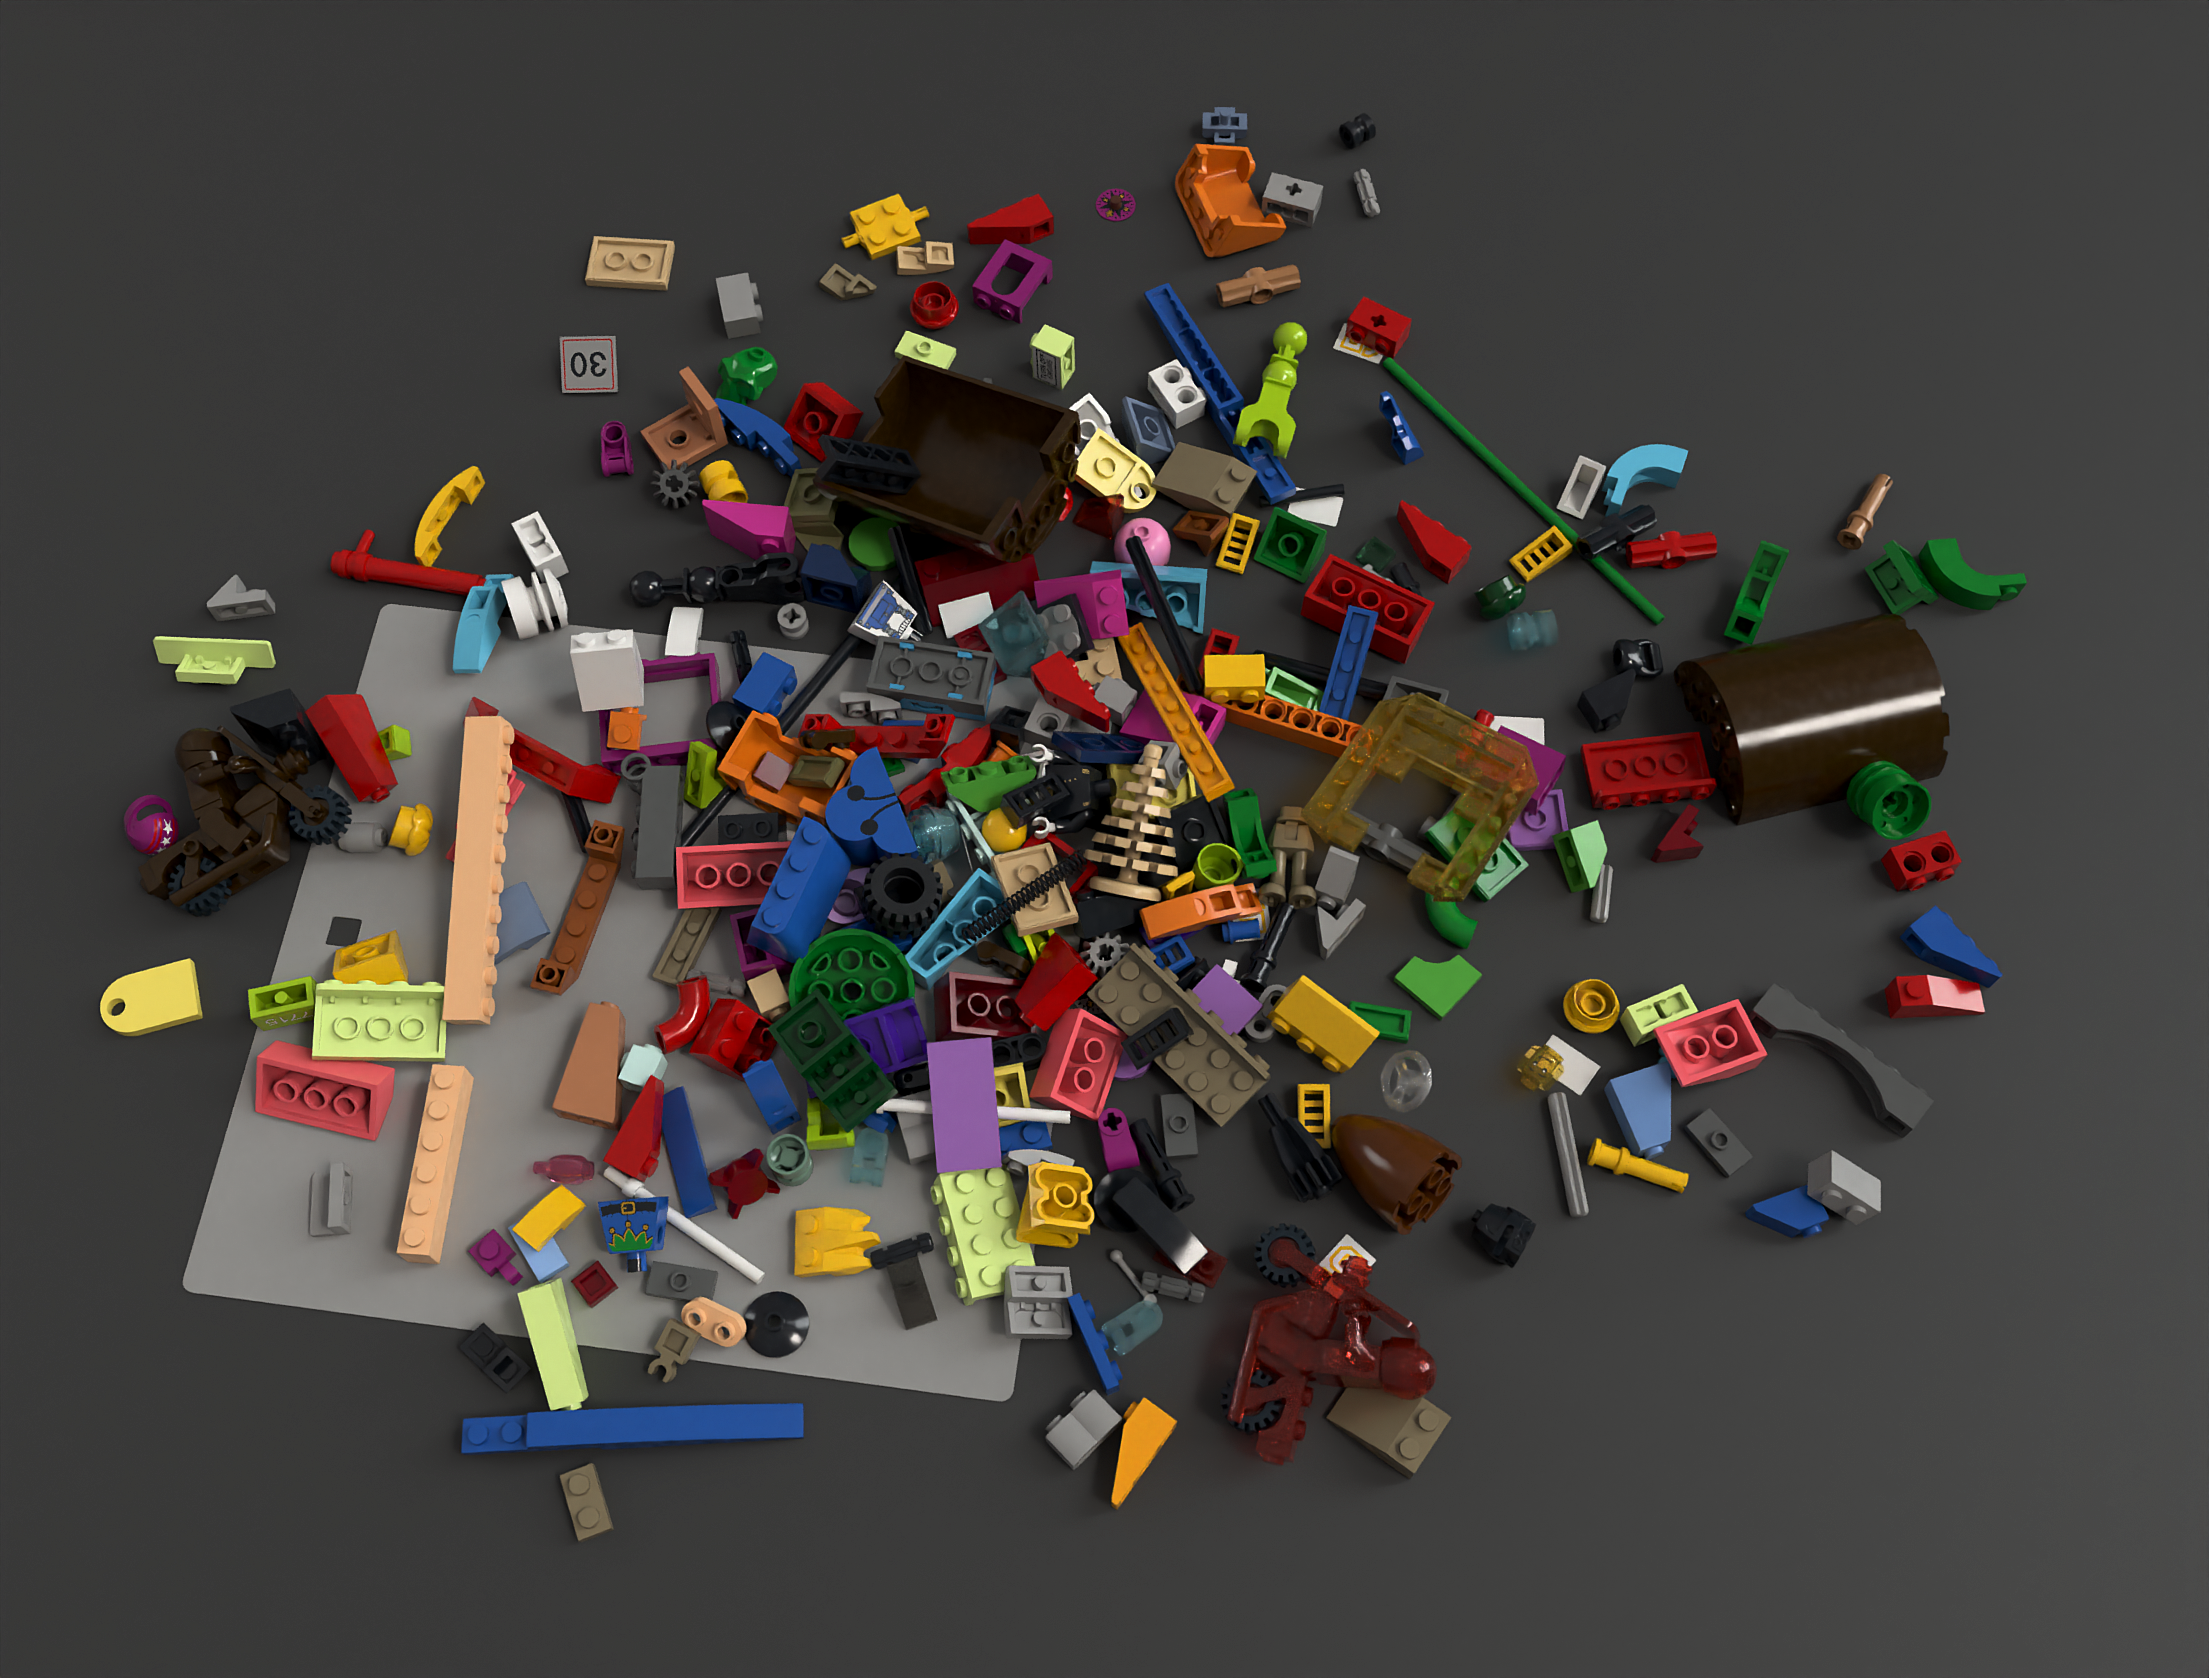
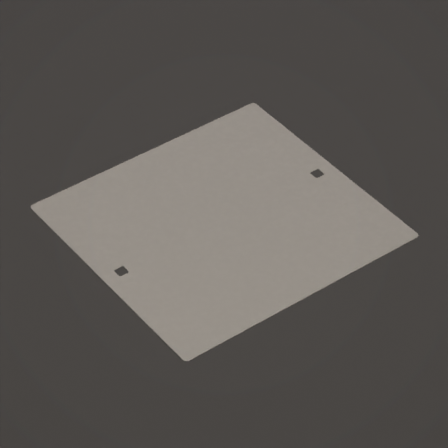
(258, 1206)

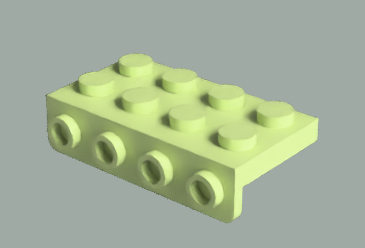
(379, 1022)
(980, 1227)

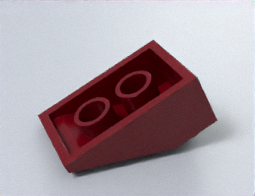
(977, 1008)

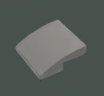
(1037, 1302)

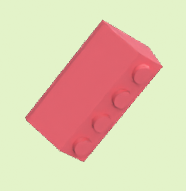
(726, 873)
(323, 1093)

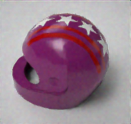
(153, 832)

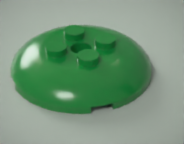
(857, 958)

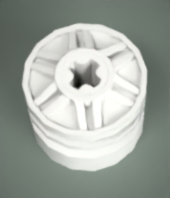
(535, 603)

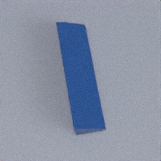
(686, 1154)

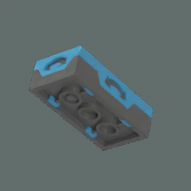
(933, 677)

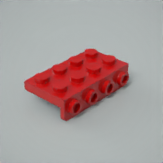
(1647, 770)

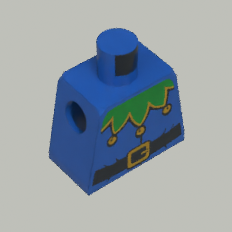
(634, 1228)

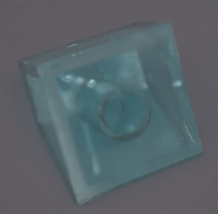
(1015, 636)

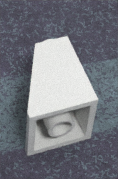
(608, 670)

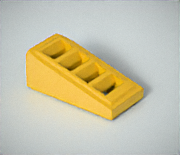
(1243, 523)
(1554, 535)
(1177, 886)
(1325, 1116)

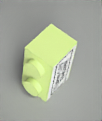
(1052, 356)

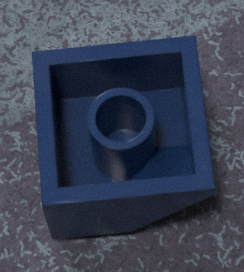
(832, 582)

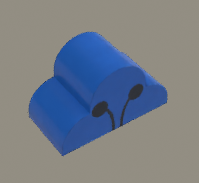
(868, 815)

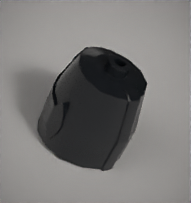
(1502, 1232)

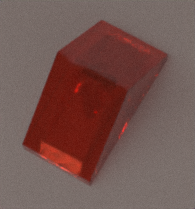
(1101, 515)

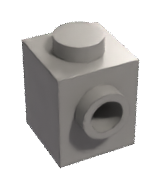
(1117, 697)

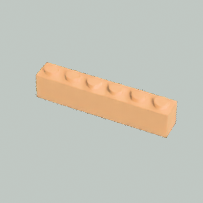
(435, 1164)

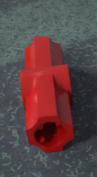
(1671, 550)

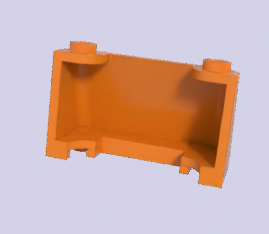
(1220, 201)

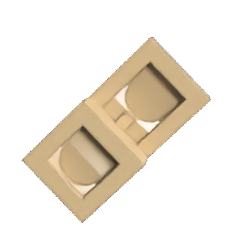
(931, 259)

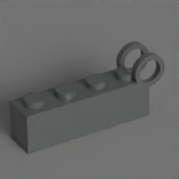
(658, 820)

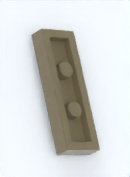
(686, 945)

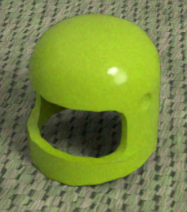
(1215, 861)

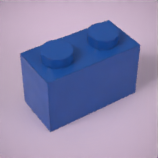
(766, 686)

